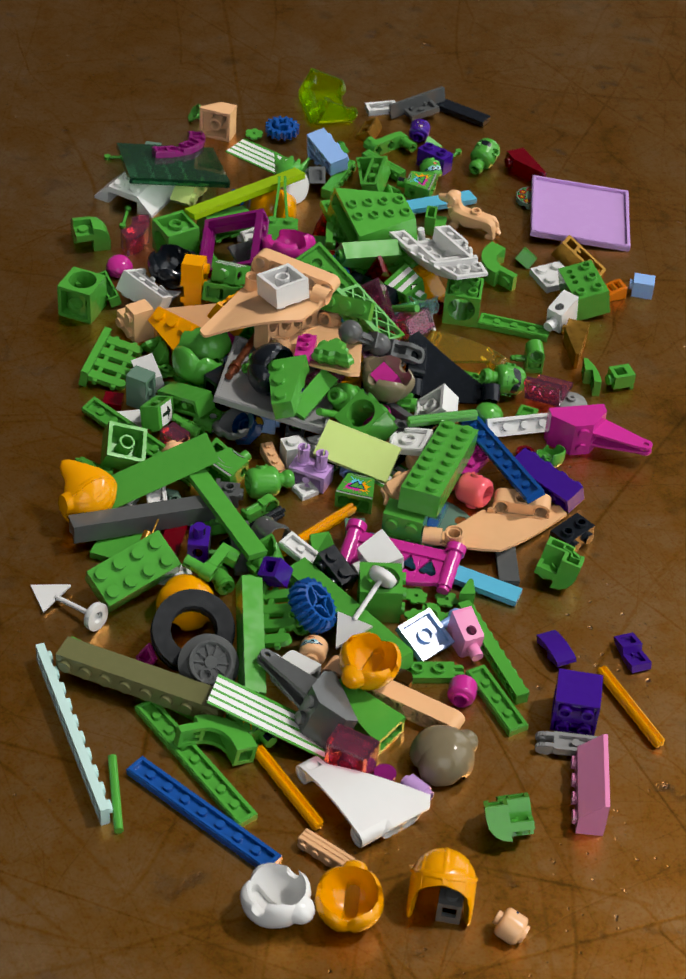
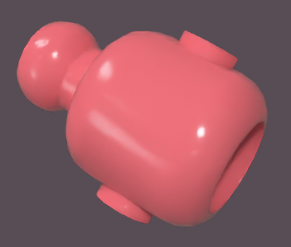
(474, 490)

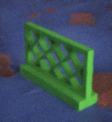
(371, 326)

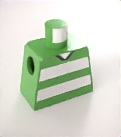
(228, 271)
(407, 284)

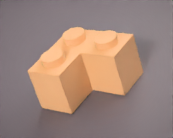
(134, 321)

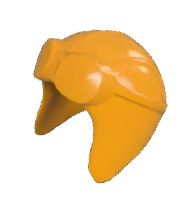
(85, 488)
(447, 869)

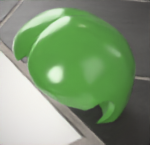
(190, 368)

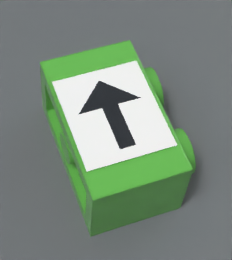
(157, 412)

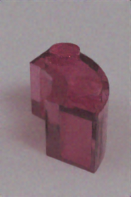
(136, 235)

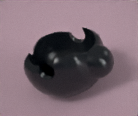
(166, 265)
(258, 369)

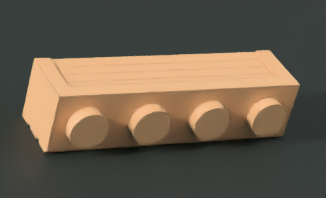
(271, 456)
(322, 849)

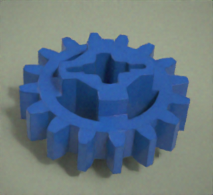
(282, 128)

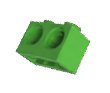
(218, 291)

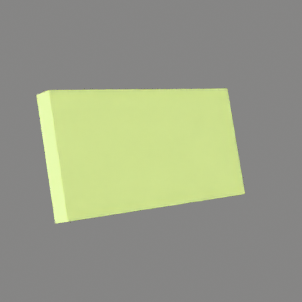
(358, 451)

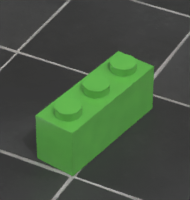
(189, 399)

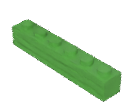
(337, 180)

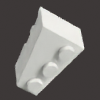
(138, 286)

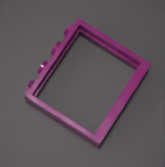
(213, 226)

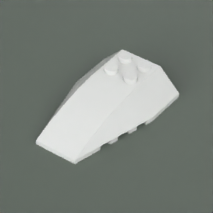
(149, 198)
(444, 254)

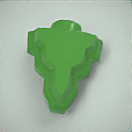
(333, 353)

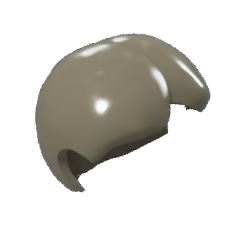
(385, 390)
(443, 754)

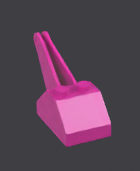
(586, 427)

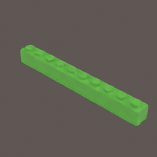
(498, 661)

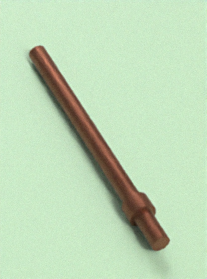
(236, 364)

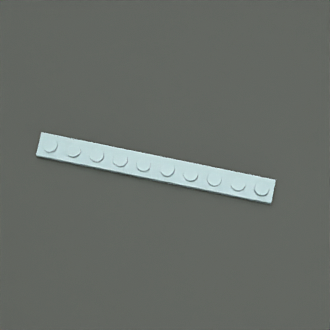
(75, 737)

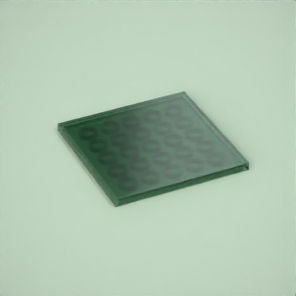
(193, 170)

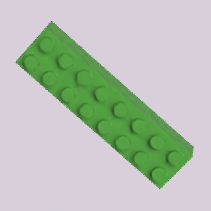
(438, 469)

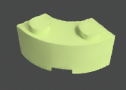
(187, 195)

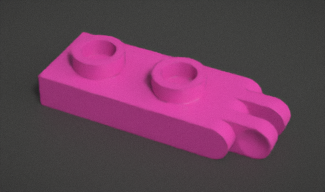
(305, 345)

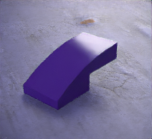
(557, 648)
(631, 652)

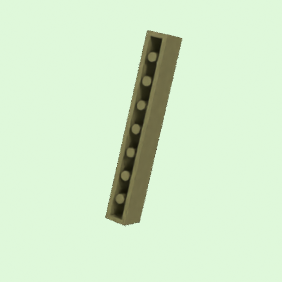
(135, 678)

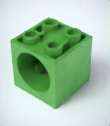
(175, 229)
(82, 295)
(460, 311)
(361, 408)
(386, 602)

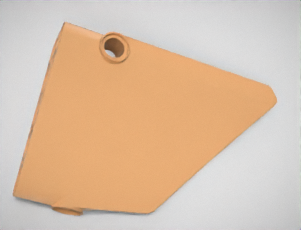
(250, 309)
(321, 323)

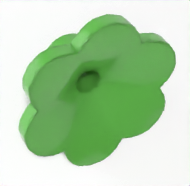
(195, 113)

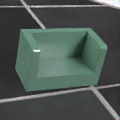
(139, 386)

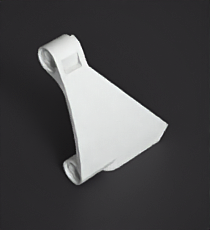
(368, 802)

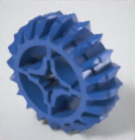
(312, 605)

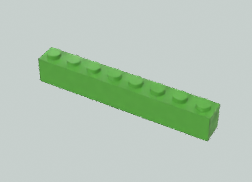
(348, 606)

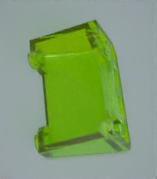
(322, 99)

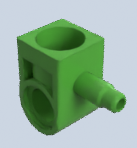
(533, 357)

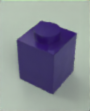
(275, 572)

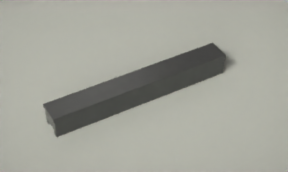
(137, 518)

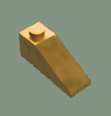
(571, 252)
(574, 339)

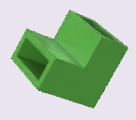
(433, 220)

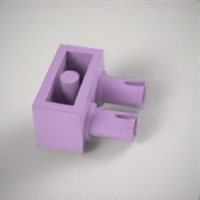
(311, 469)

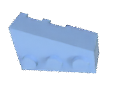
(326, 152)

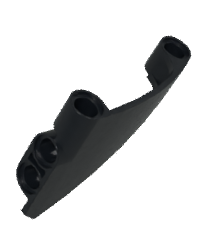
(440, 370)

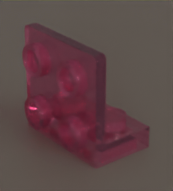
(546, 389)

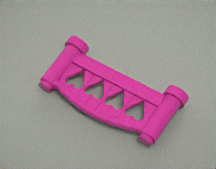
(444, 561)

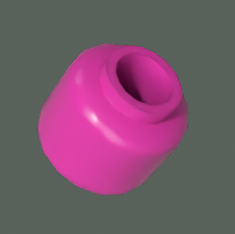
(462, 690)

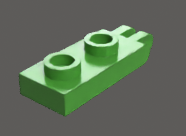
(435, 671)

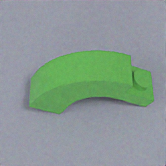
(492, 258)
(219, 732)

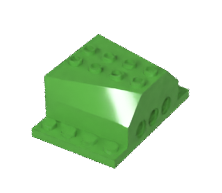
(370, 217)

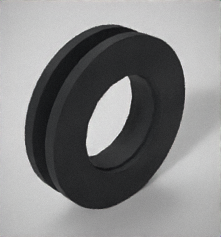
(186, 601)

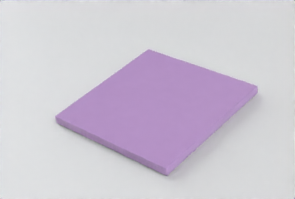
(585, 211)

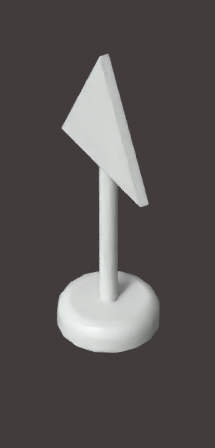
(47, 594)
(349, 625)

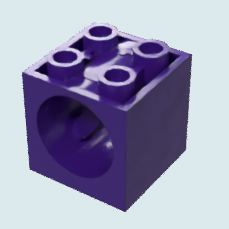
(576, 702)

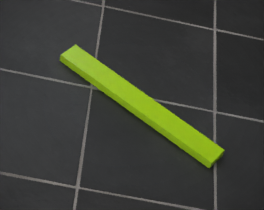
(243, 194)

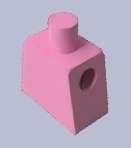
(466, 633)

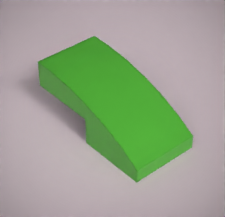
(591, 376)

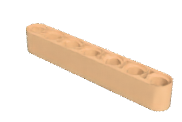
(411, 703)

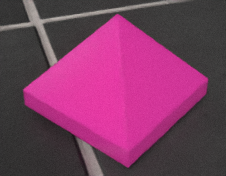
(147, 655)

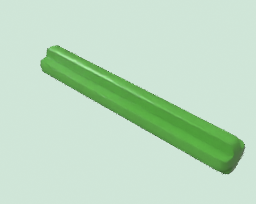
(436, 418)

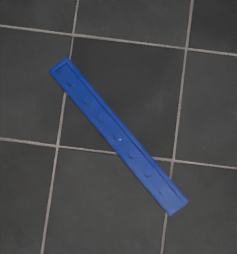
(505, 462)
(202, 813)

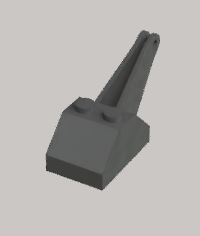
(319, 701)

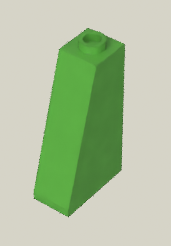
(364, 253)
(375, 717)

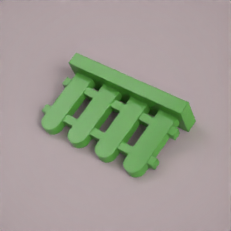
(100, 351)
(278, 625)

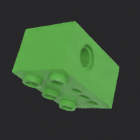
(587, 284)

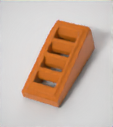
(617, 289)

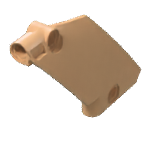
(500, 526)

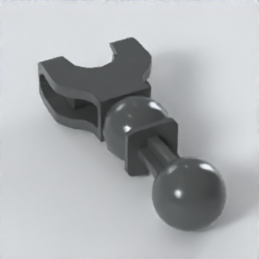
(379, 343)

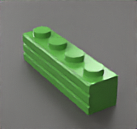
(112, 294)

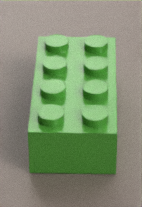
(133, 571)

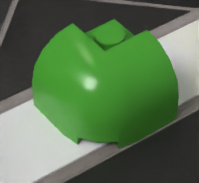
(90, 230)
(210, 347)
(559, 564)
(509, 816)

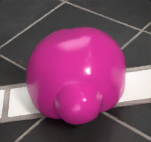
(289, 242)

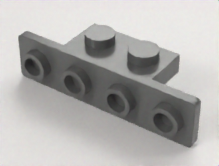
(418, 105)

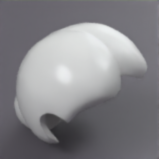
(277, 897)

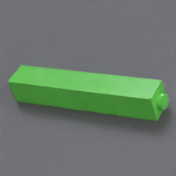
(250, 632)

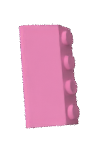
(591, 786)

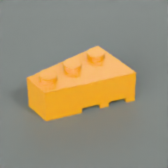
(193, 275)
(170, 326)

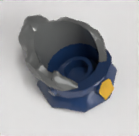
(238, 426)

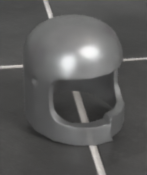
(266, 525)

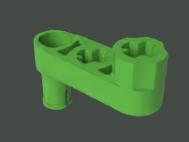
(389, 143)
(224, 555)

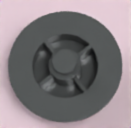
(207, 657)

